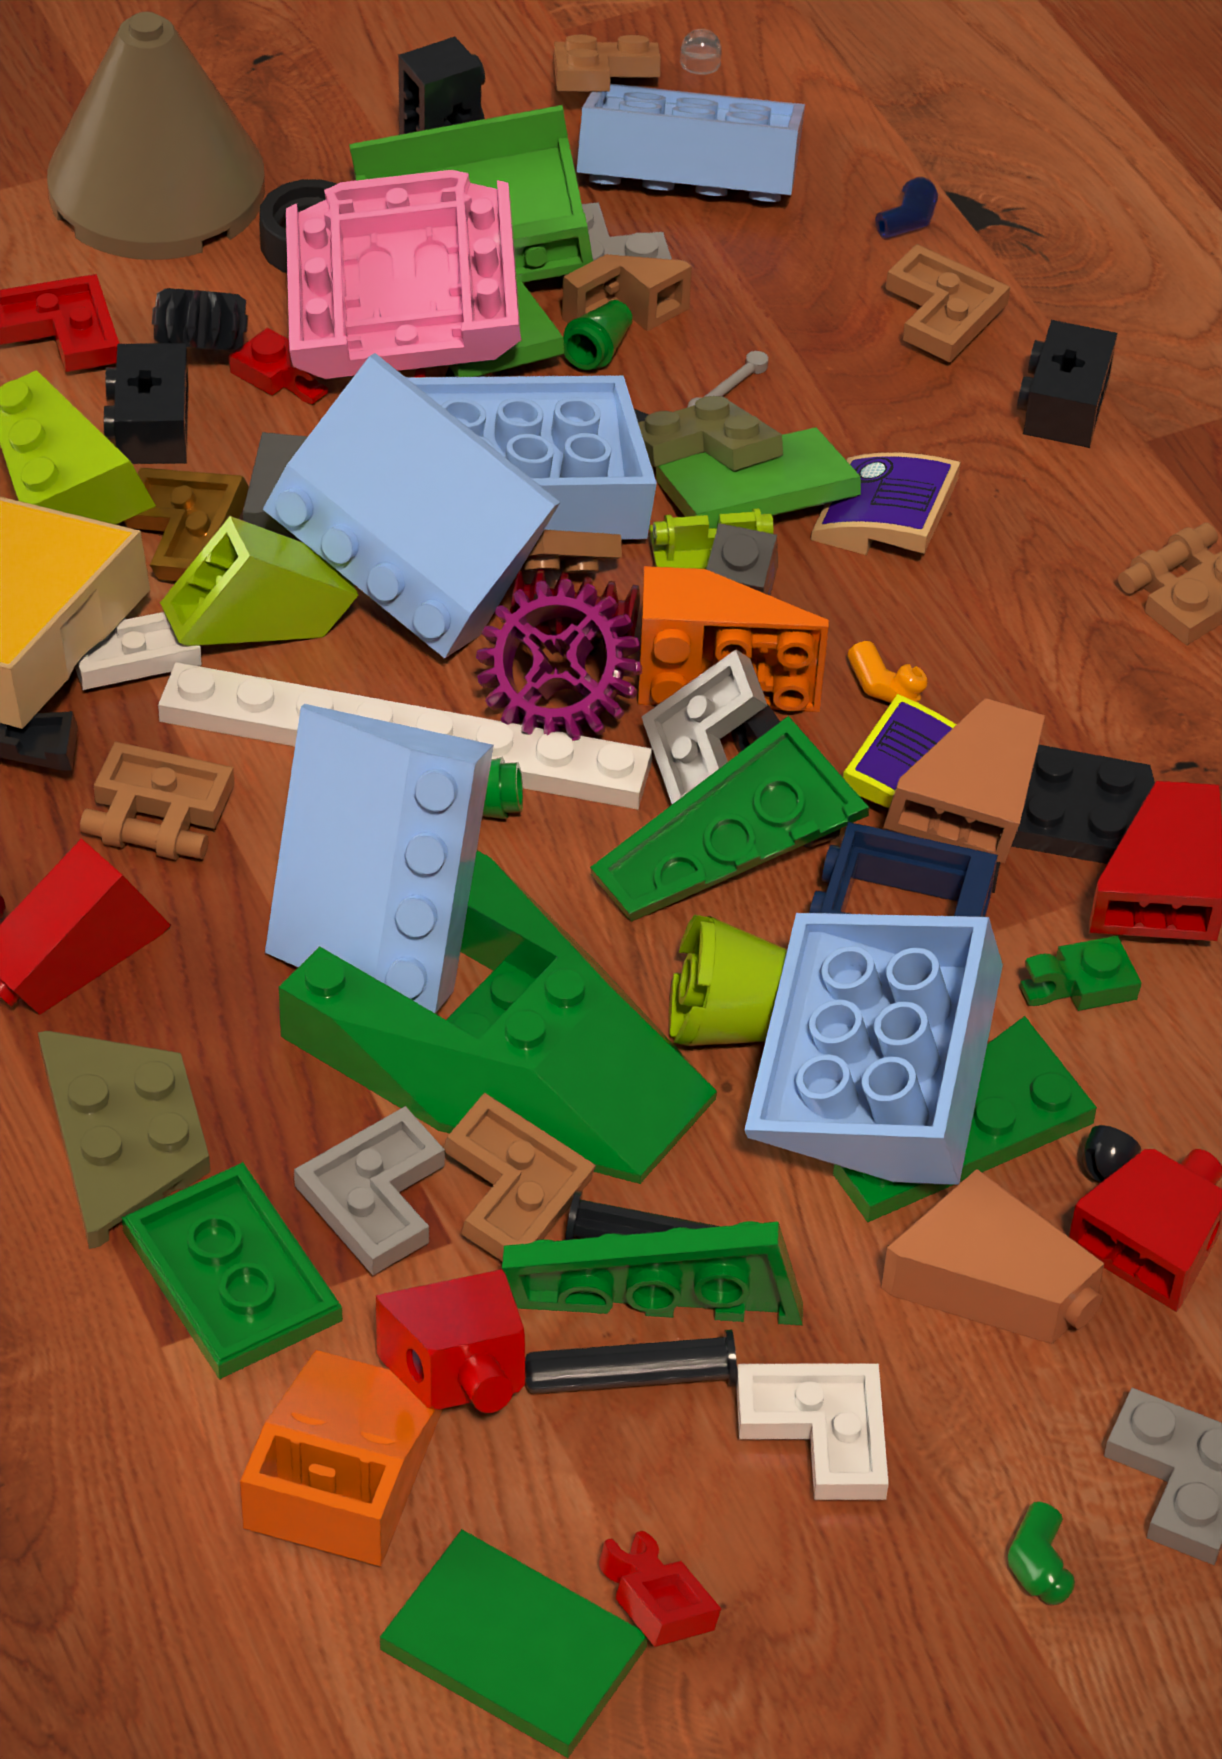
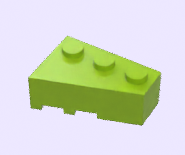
(62, 458)

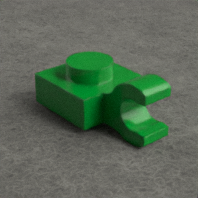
(1088, 972)

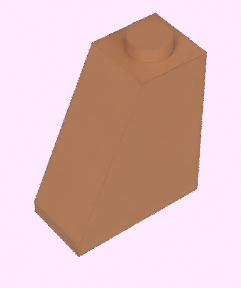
(971, 781)
(994, 1264)

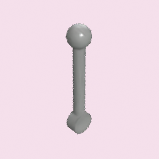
(755, 363)

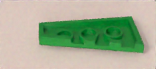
(738, 817)
(1019, 1106)
(657, 1271)

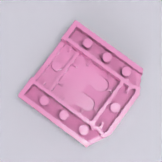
(403, 273)

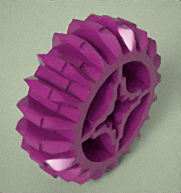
(577, 641)

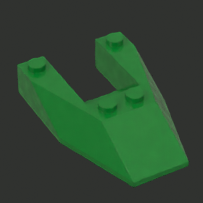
(535, 1035)

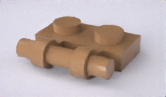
(1184, 604)
(159, 785)

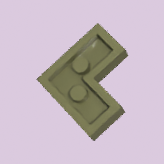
(710, 427)

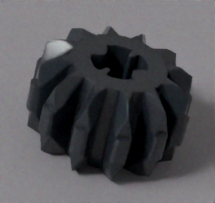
(200, 319)

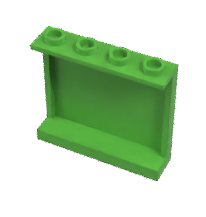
(521, 149)

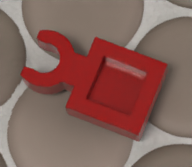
(658, 1597)

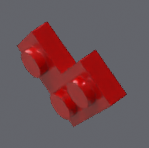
(66, 309)

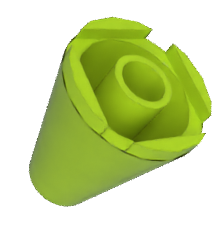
(723, 985)

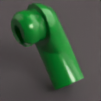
(1034, 1558)

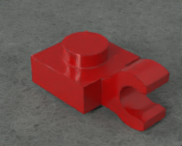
(268, 366)

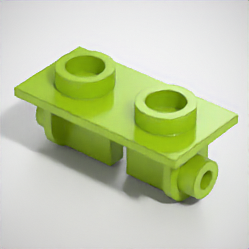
(689, 541)

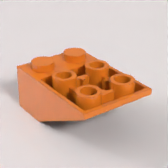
(701, 617)
(337, 1459)

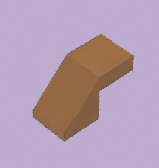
(648, 286)

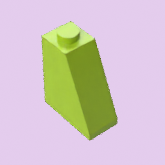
(255, 590)

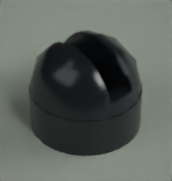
(1107, 1151)

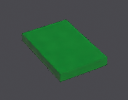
(232, 1270)
(514, 1643)

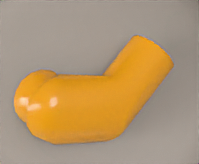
(883, 683)

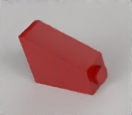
(1166, 868)
(72, 930)

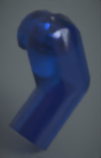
(915, 211)

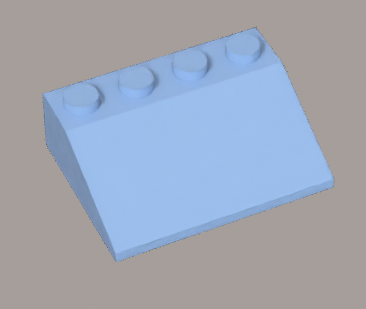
(690, 141)
(568, 437)
(411, 507)
(379, 849)
(879, 1043)

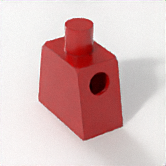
(1154, 1222)
(454, 1341)

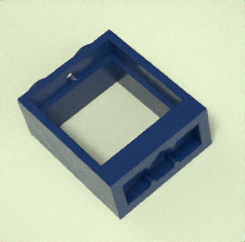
(906, 864)

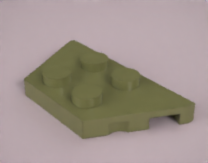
(123, 1125)

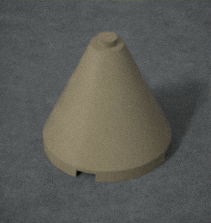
(154, 152)

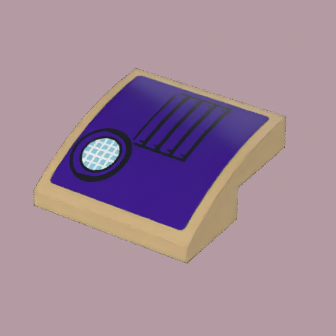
(897, 502)

